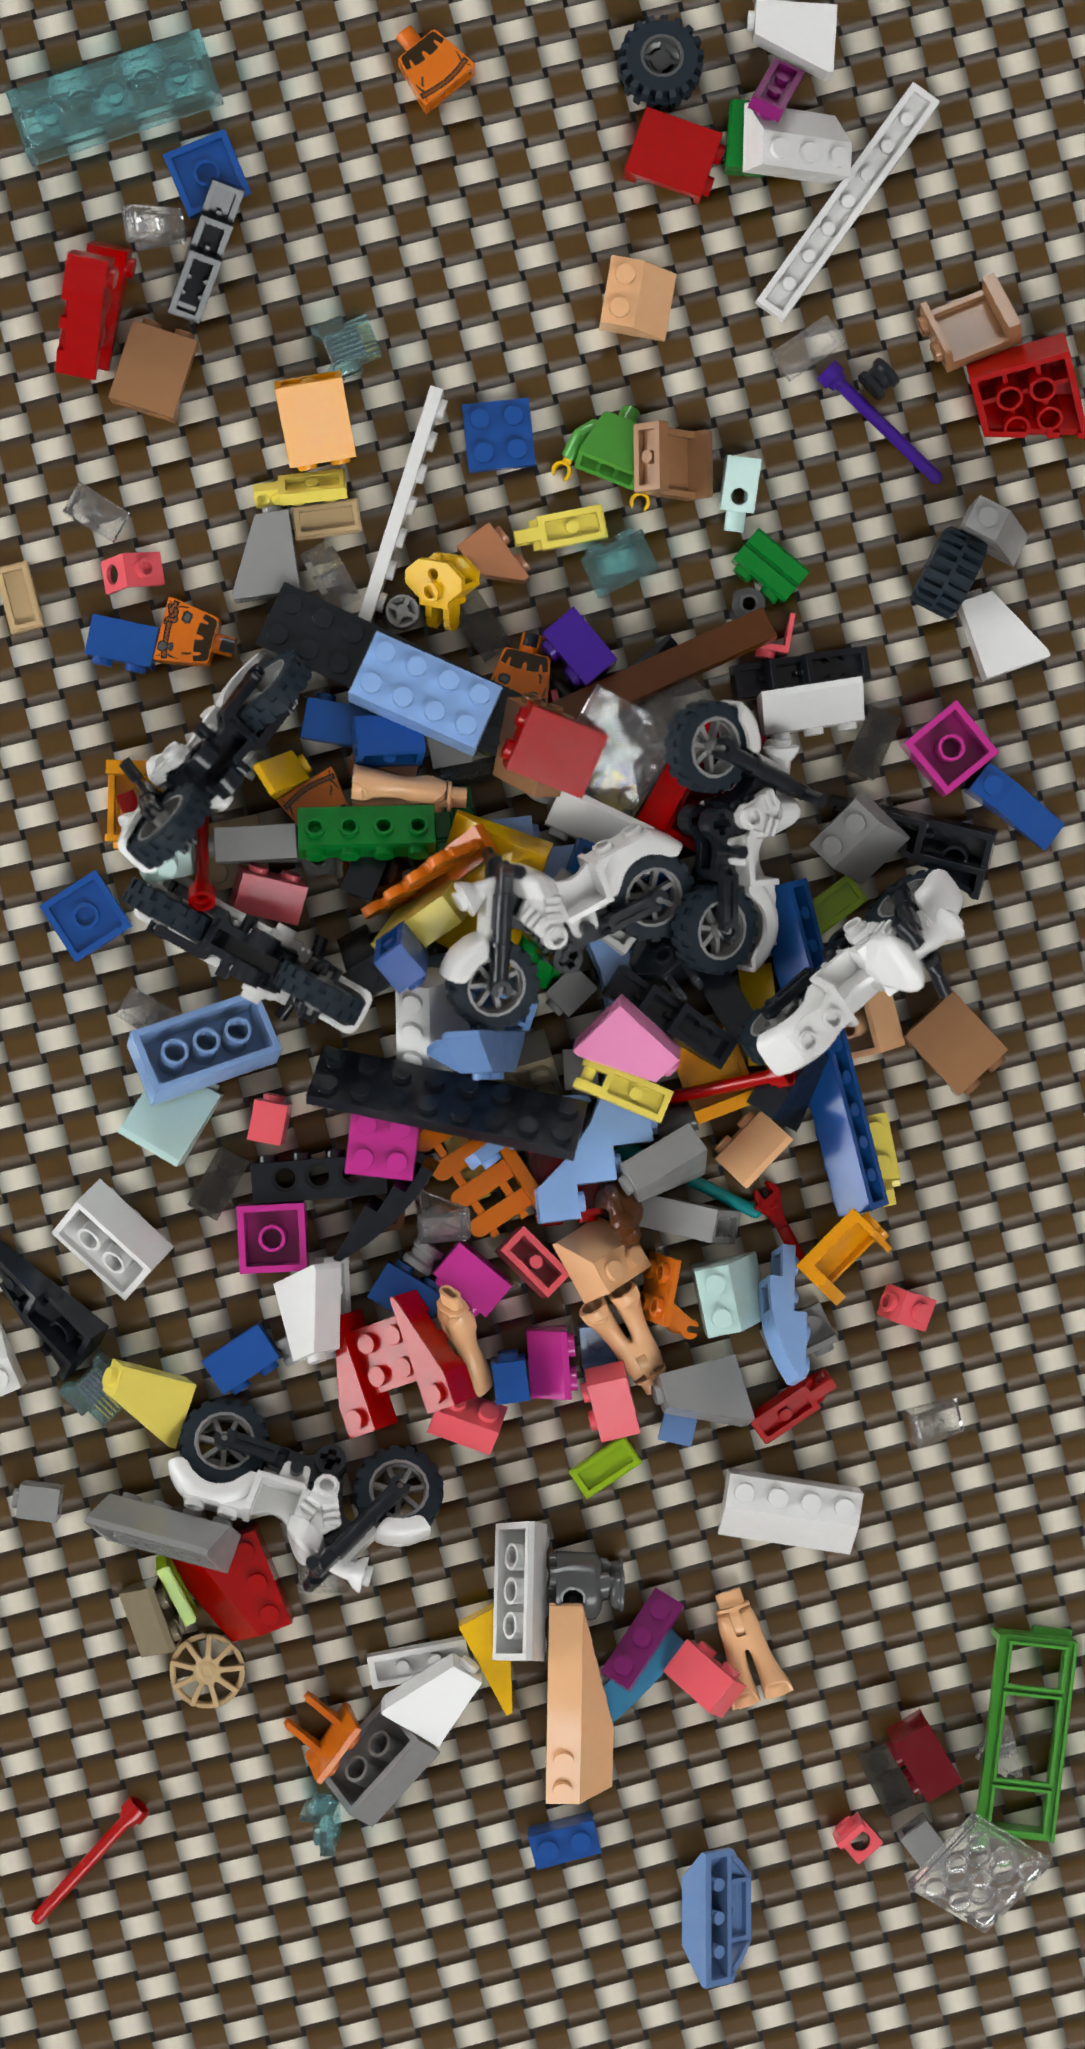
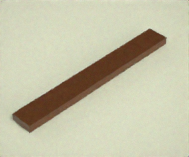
(680, 662)

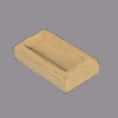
(326, 519)
(20, 598)

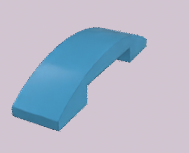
(621, 1700)

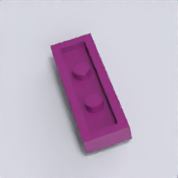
(776, 90)
(642, 1639)

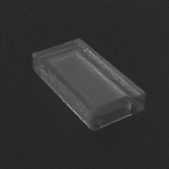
(808, 348)

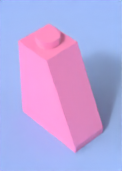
(628, 1042)

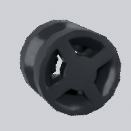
(878, 379)

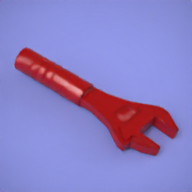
(772, 1208)

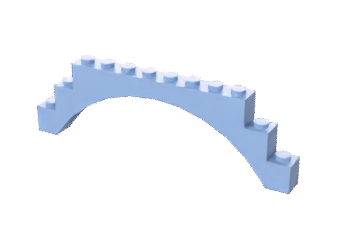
(608, 1125)

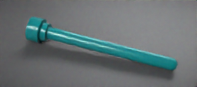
(703, 1186)

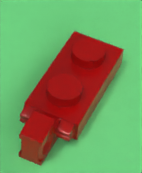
(792, 1406)

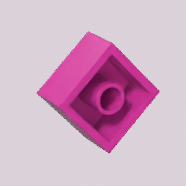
(949, 749)
(381, 1148)
(273, 1237)
(474, 1277)

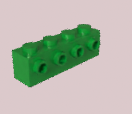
(366, 832)

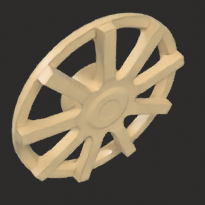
(207, 1671)

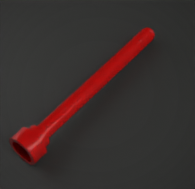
(202, 893)
(733, 1084)
(132, 1813)

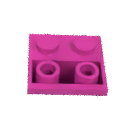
(549, 1362)

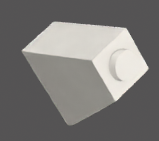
(797, 33)
(997, 635)
(311, 1311)
(434, 1697)

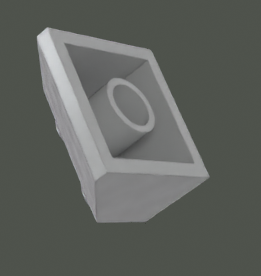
(859, 839)

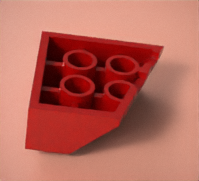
(1028, 391)
(246, 1599)

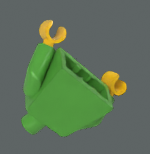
(605, 450)

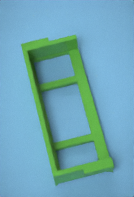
(1038, 1637)

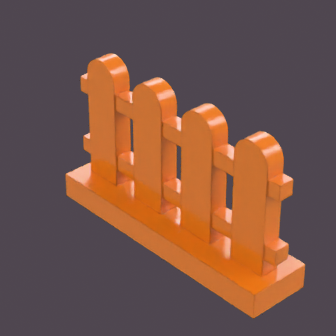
(450, 863)
(494, 1176)

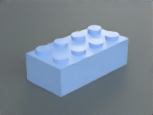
(424, 693)
(203, 1048)

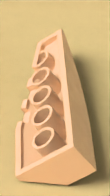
(577, 1712)

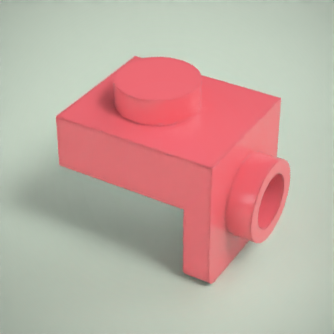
(906, 1307)

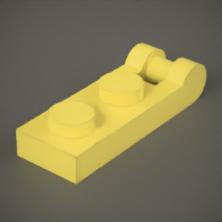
(625, 1090)

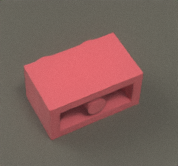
(269, 893)
(270, 1119)
(532, 1262)
(611, 1401)
(470, 1423)
(705, 1678)

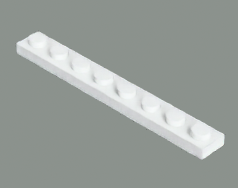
(847, 202)
(404, 504)

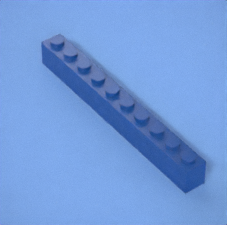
(837, 1100)

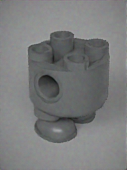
(585, 1580)

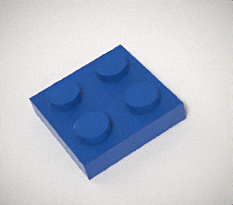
(197, 163)
(498, 435)
(86, 916)

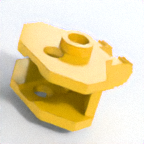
(442, 586)

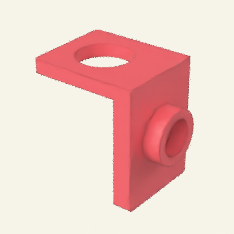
(133, 570)
(770, 650)
(848, 1830)

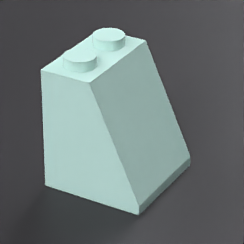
(173, 1125)
(727, 1293)

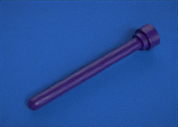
(835, 379)

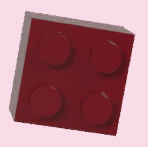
(927, 1764)

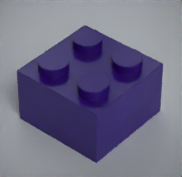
(577, 649)

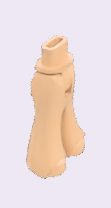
(383, 788)
(460, 1328)
(639, 1350)
(742, 1632)

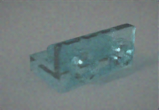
(618, 562)
(327, 1814)

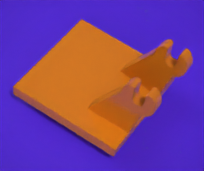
(660, 1293)
(341, 1736)

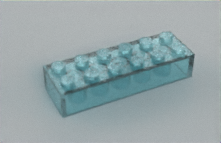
(114, 97)

